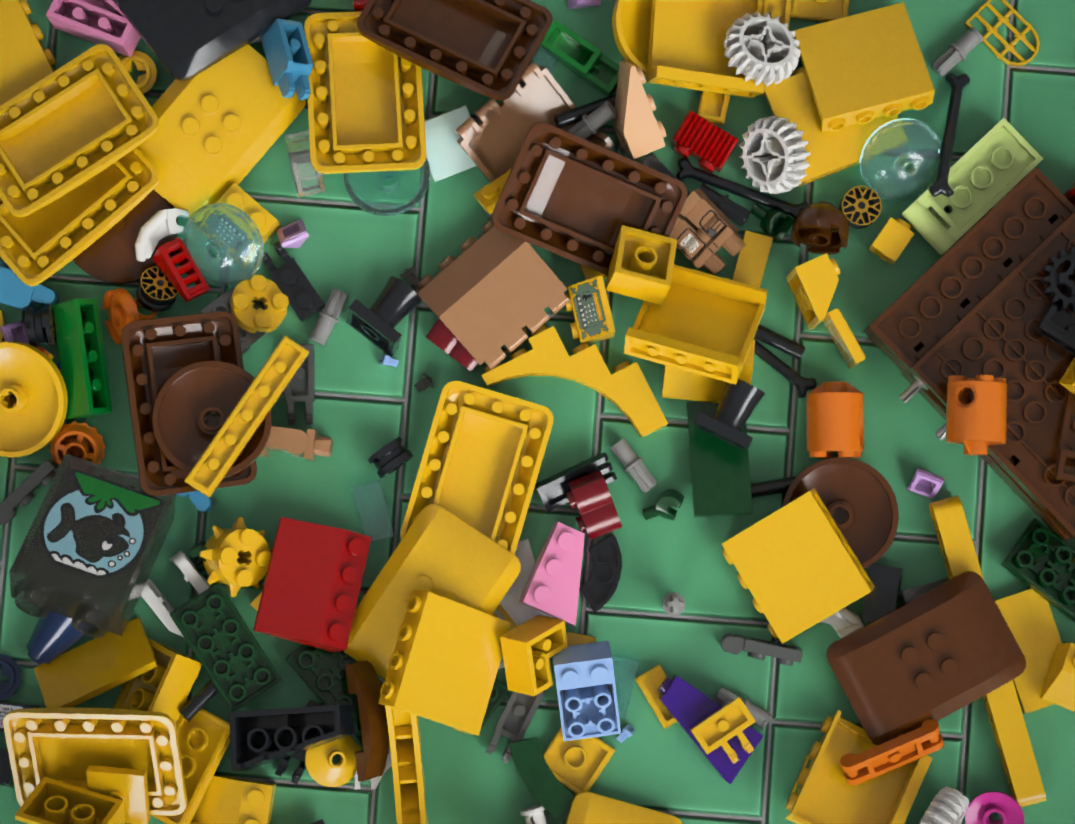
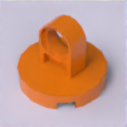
(121, 311)

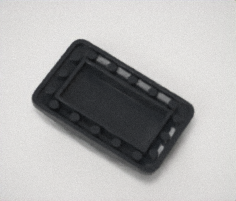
(200, 33)

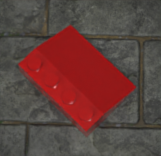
(312, 584)

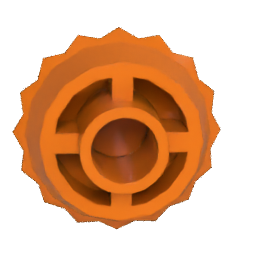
(78, 440)

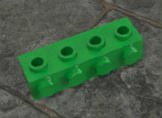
(82, 358)

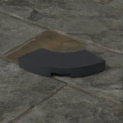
(604, 574)

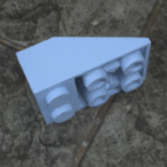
(586, 691)

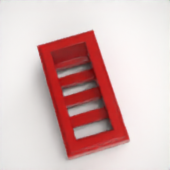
(182, 256)

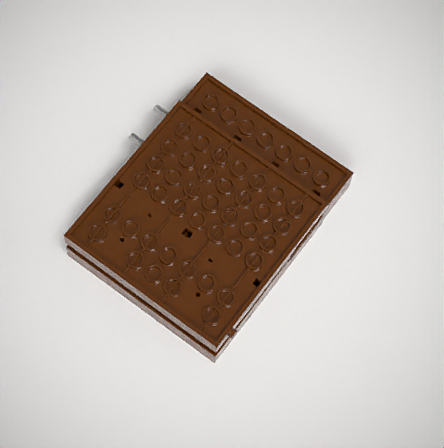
(979, 318)

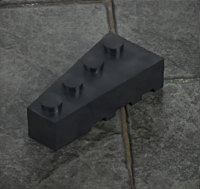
(277, 733)

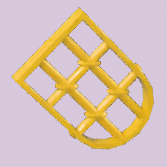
(1019, 36)

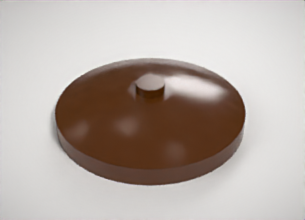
(113, 254)
(194, 409)
(857, 501)

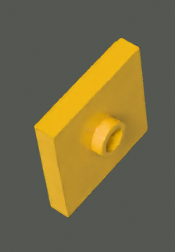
(125, 785)

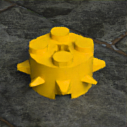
(236, 557)

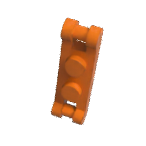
(892, 753)

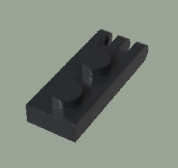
(554, 489)

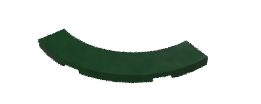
(540, 779)

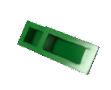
(581, 58)

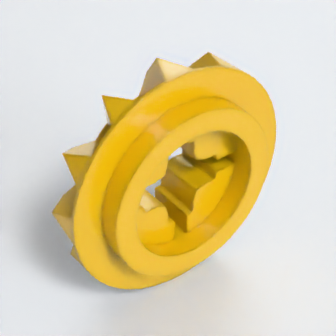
(143, 64)

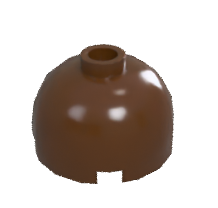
(821, 228)

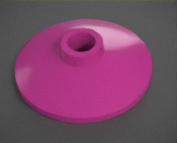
(994, 801)

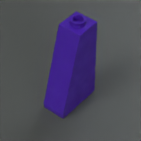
(690, 708)

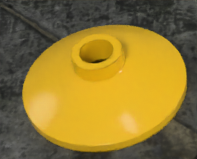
(320, 765)

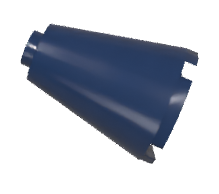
(51, 638)

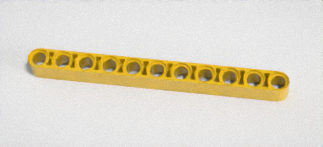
(1003, 702)

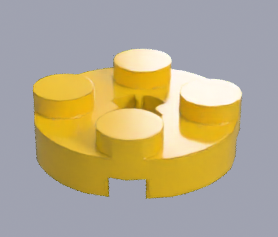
(267, 292)

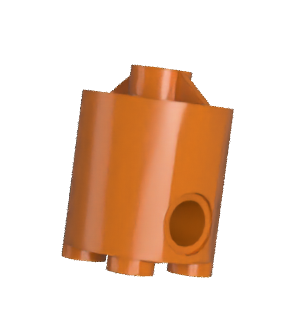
(976, 412)
(835, 420)

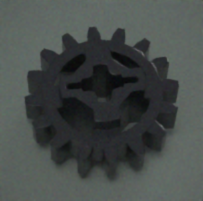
(1061, 279)

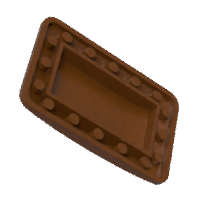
(464, 41)
(579, 194)
(152, 355)
(926, 658)

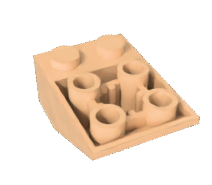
(635, 122)

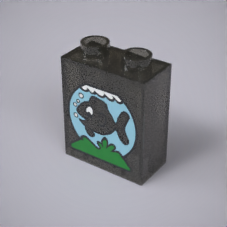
(90, 548)

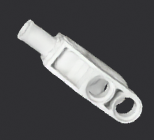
(159, 603)

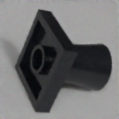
(384, 315)
(732, 414)

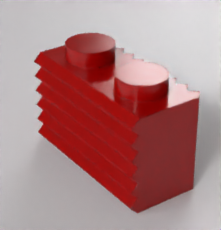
(704, 142)

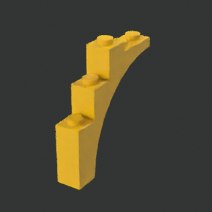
(548, 357)
(407, 766)

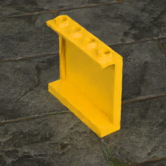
(689, 44)
(21, 51)
(864, 67)
(828, 149)
(700, 325)
(797, 566)
(444, 662)
(829, 799)

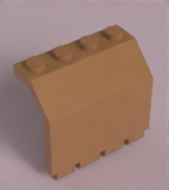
(503, 126)
(492, 293)

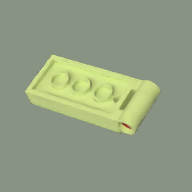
(978, 184)

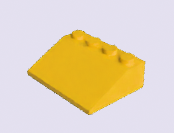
(236, 802)

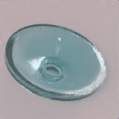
(893, 148)
(372, 196)
(233, 237)

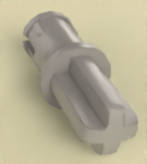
(957, 51)
(593, 121)
(328, 317)
(633, 465)
(673, 604)
(761, 716)

